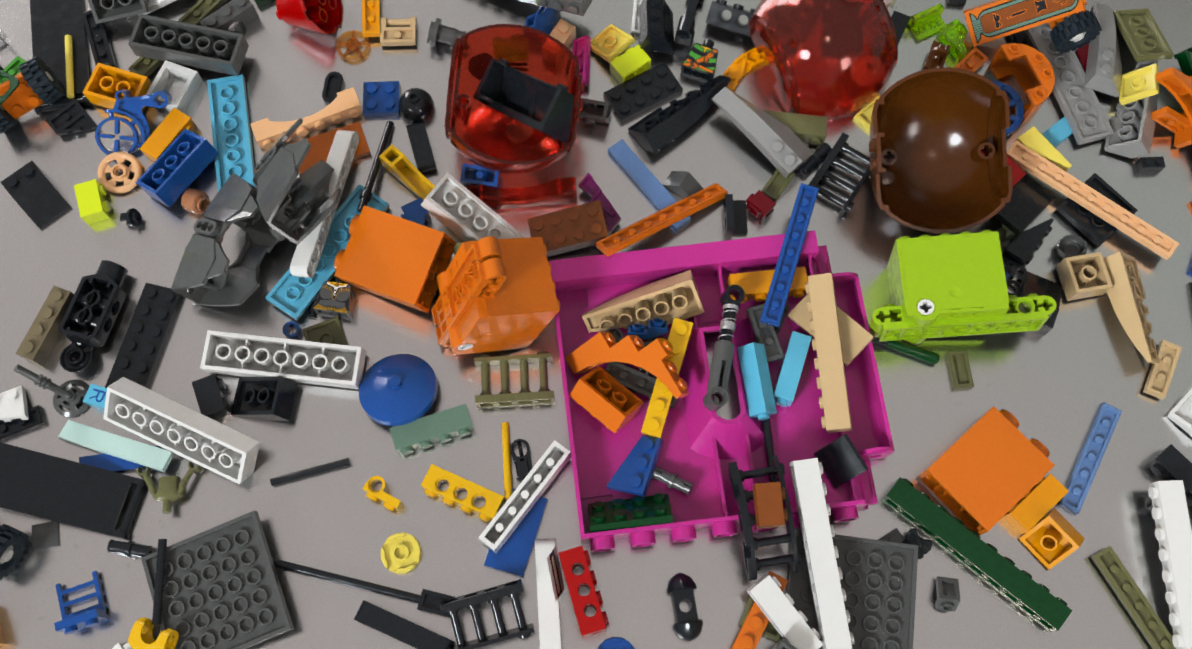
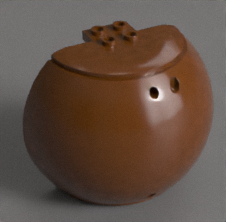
(933, 141)

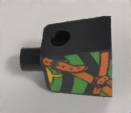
(700, 61)

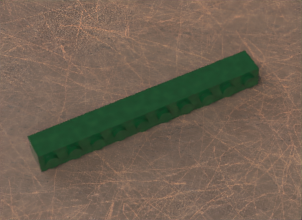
(977, 555)

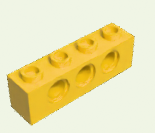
(437, 476)

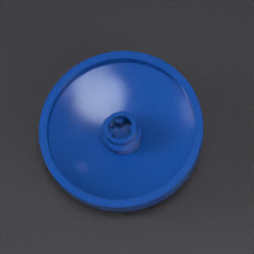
(398, 389)

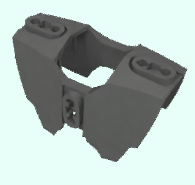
(282, 186)
(204, 263)

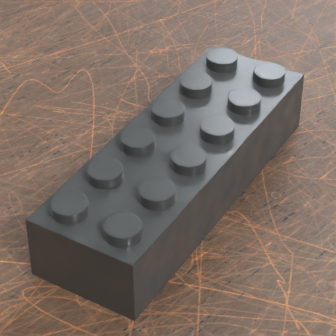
(188, 44)

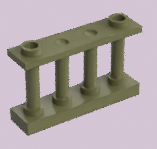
(505, 397)

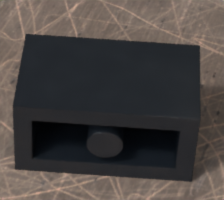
(211, 397)

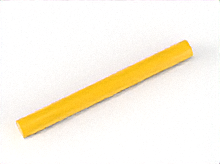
(506, 460)

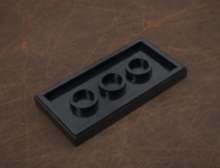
(1025, 205)

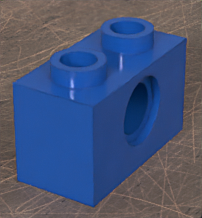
(477, 175)

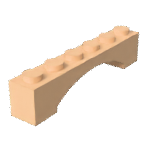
(343, 107)

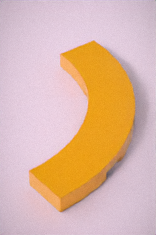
(743, 65)

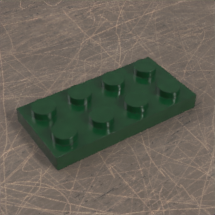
(629, 512)

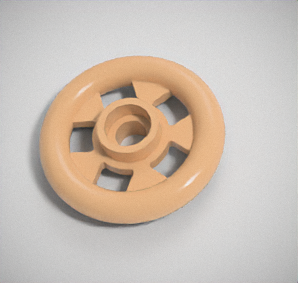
(120, 157)

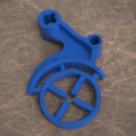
(132, 107)

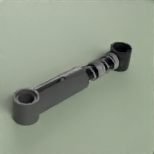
(723, 350)

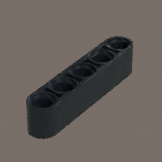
(400, 628)

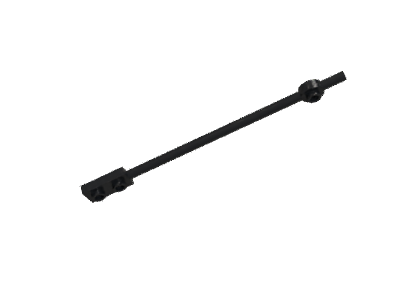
(428, 600)

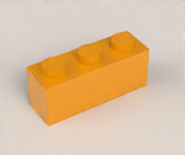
(166, 133)
(1036, 504)

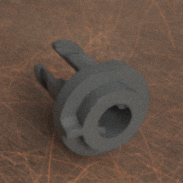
(442, 33)

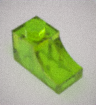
(953, 35)

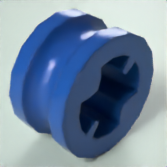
(287, 326)

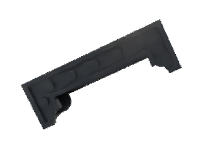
(527, 99)

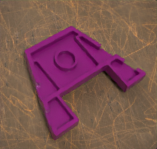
(590, 187)

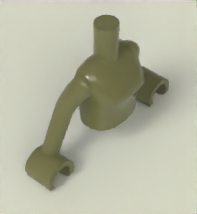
(169, 487)

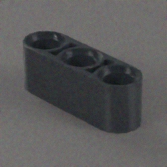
(421, 147)

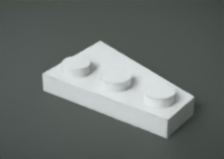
(14, 404)

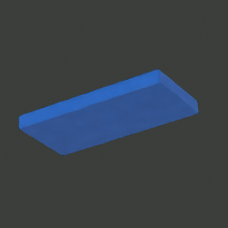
(516, 551)

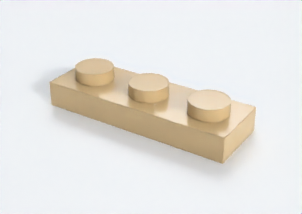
(1162, 373)

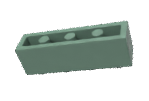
(432, 429)

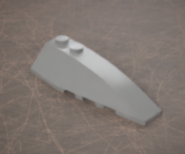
(1104, 57)
(1133, 125)
(768, 134)

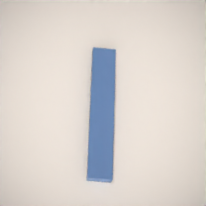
(644, 178)
(1090, 458)

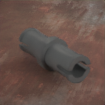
(672, 480)

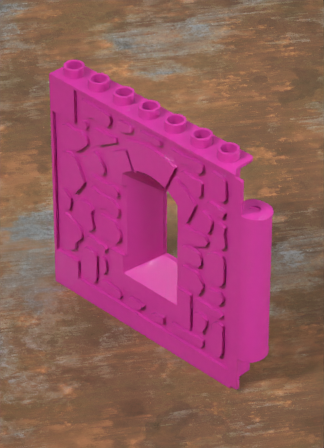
(695, 439)

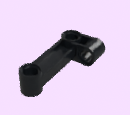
(686, 26)

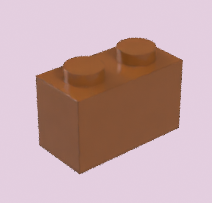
(769, 505)

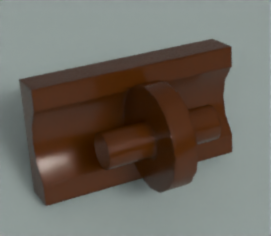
(936, 56)

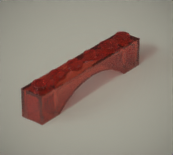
(550, 193)

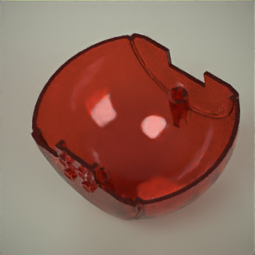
(826, 52)
(488, 135)

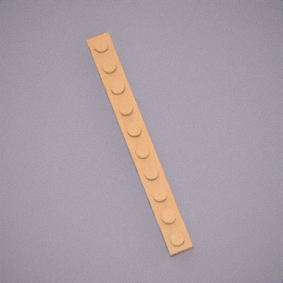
(1092, 200)

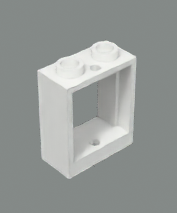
(183, 73)

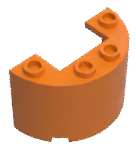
(1030, 73)

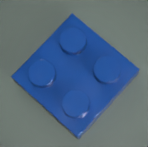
(381, 99)

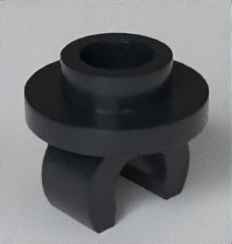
(132, 217)

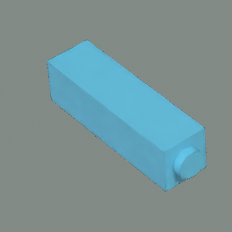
(791, 369)
(757, 381)

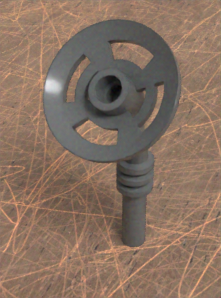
(66, 394)

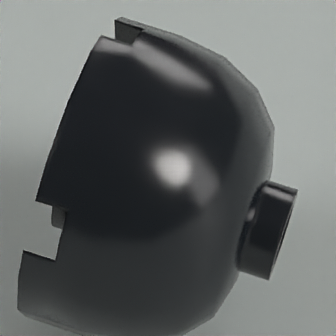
(416, 106)

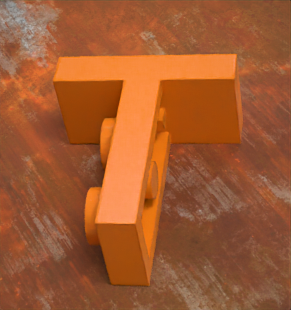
(1175, 122)

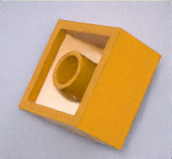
(1052, 539)

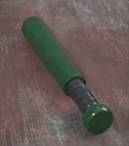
(916, 352)

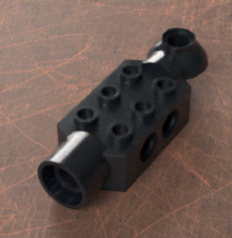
(92, 314)

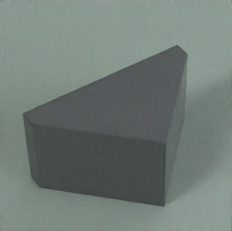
(682, 183)

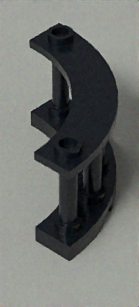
(747, 520)

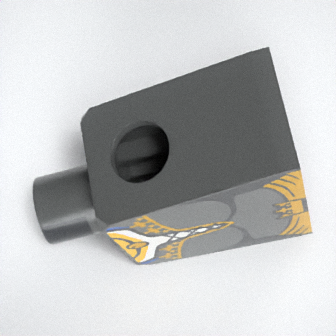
(335, 299)

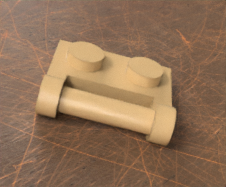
(398, 35)

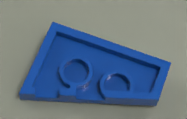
(637, 468)

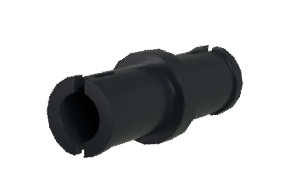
(815, 159)
(129, 548)

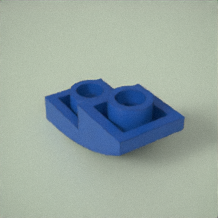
(653, 329)

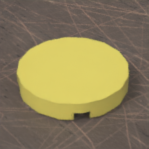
(401, 553)

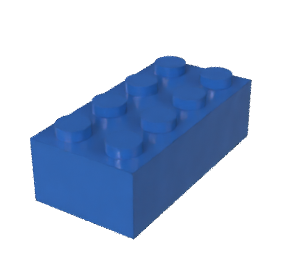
(177, 167)

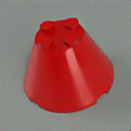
(312, 15)

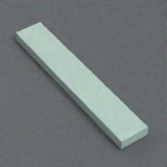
(116, 445)

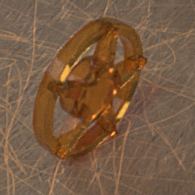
(352, 45)

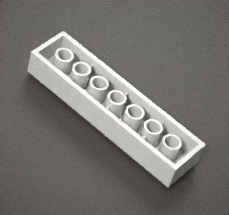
(293, 359)
(181, 430)

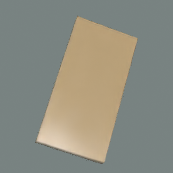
(853, 336)

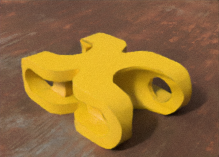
(142, 636)

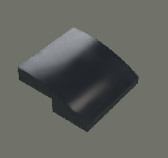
(841, 461)

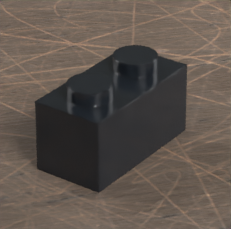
(1150, 164)

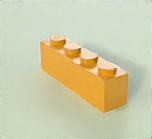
(757, 284)

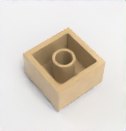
(1084, 276)

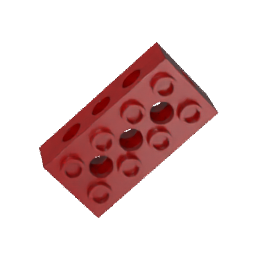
(579, 558)

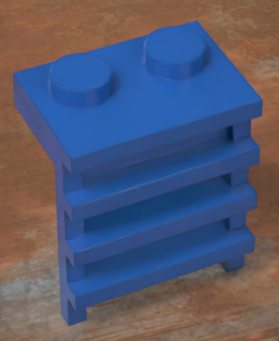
(83, 618)

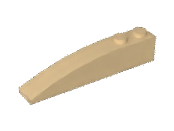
(662, 299)
(1128, 303)

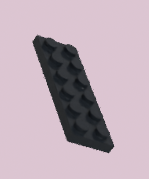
(146, 335)

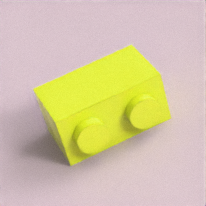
(630, 64)
(92, 201)

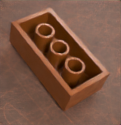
(570, 227)

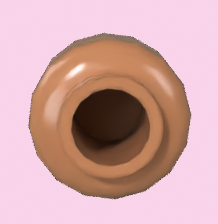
(195, 201)

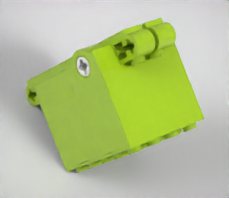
(953, 290)

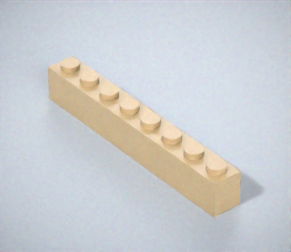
(829, 353)

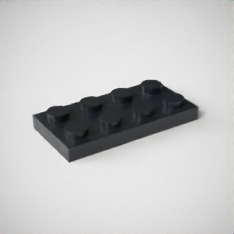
(643, 92)

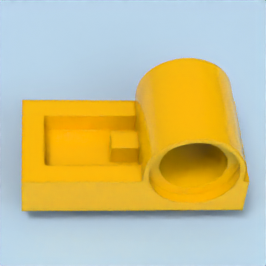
(389, 501)

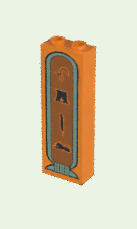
(1008, 17)

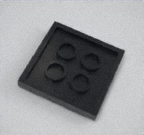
(1088, 223)

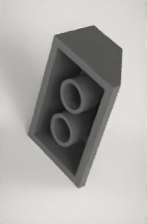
(115, 9)

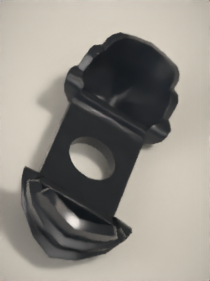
(688, 624)

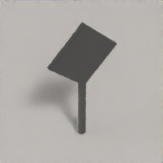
(45, 535)

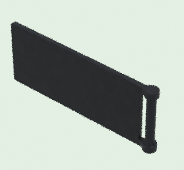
(49, 25)
(66, 491)

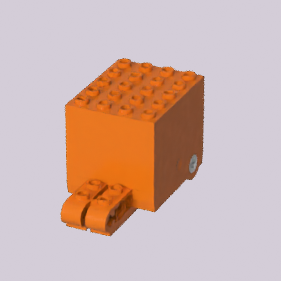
(495, 296)

